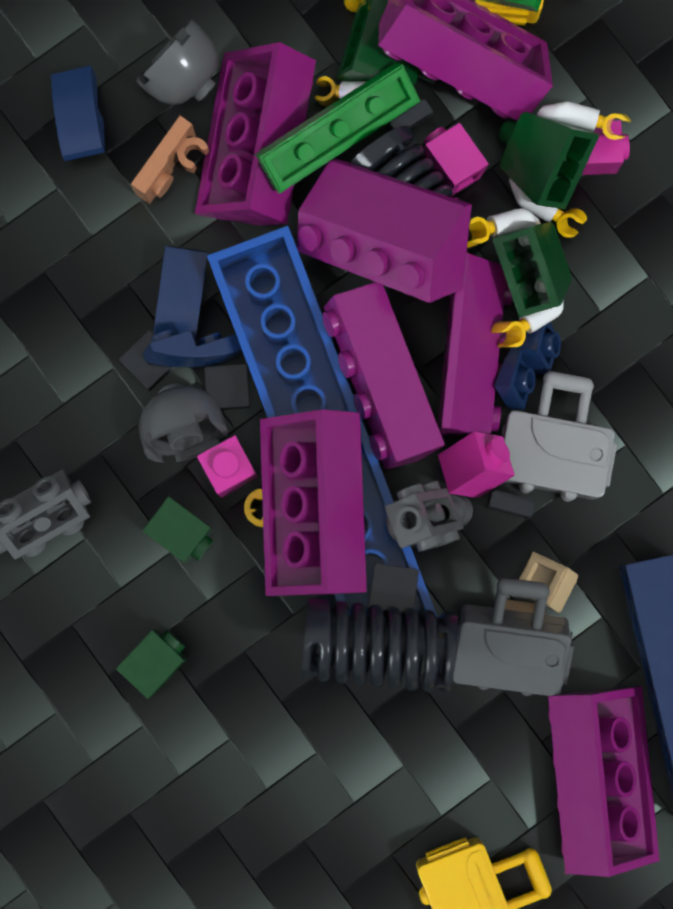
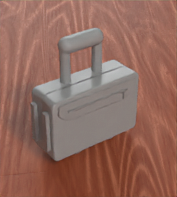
(559, 452)

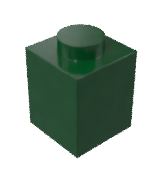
(179, 531)
(153, 662)

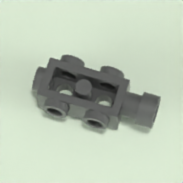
(41, 514)
(421, 517)

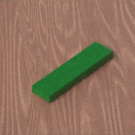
(337, 127)

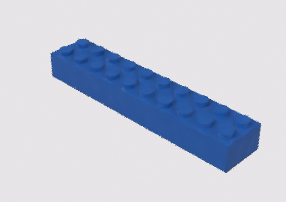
(301, 372)

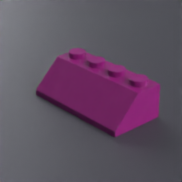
(470, 51)
(257, 101)
(386, 230)
(473, 352)
(382, 375)
(313, 503)
(603, 781)

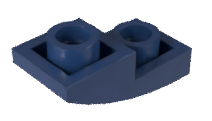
(77, 113)
(180, 290)
(181, 351)
(521, 364)

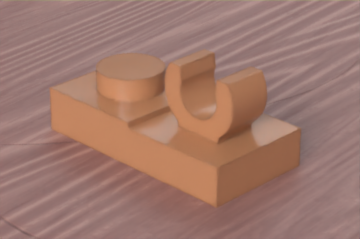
(156, 175)

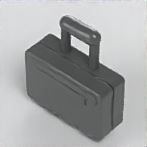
(514, 647)

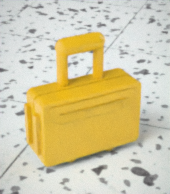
(464, 877)

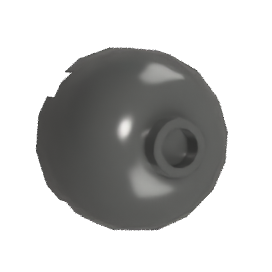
(182, 67)
(180, 423)

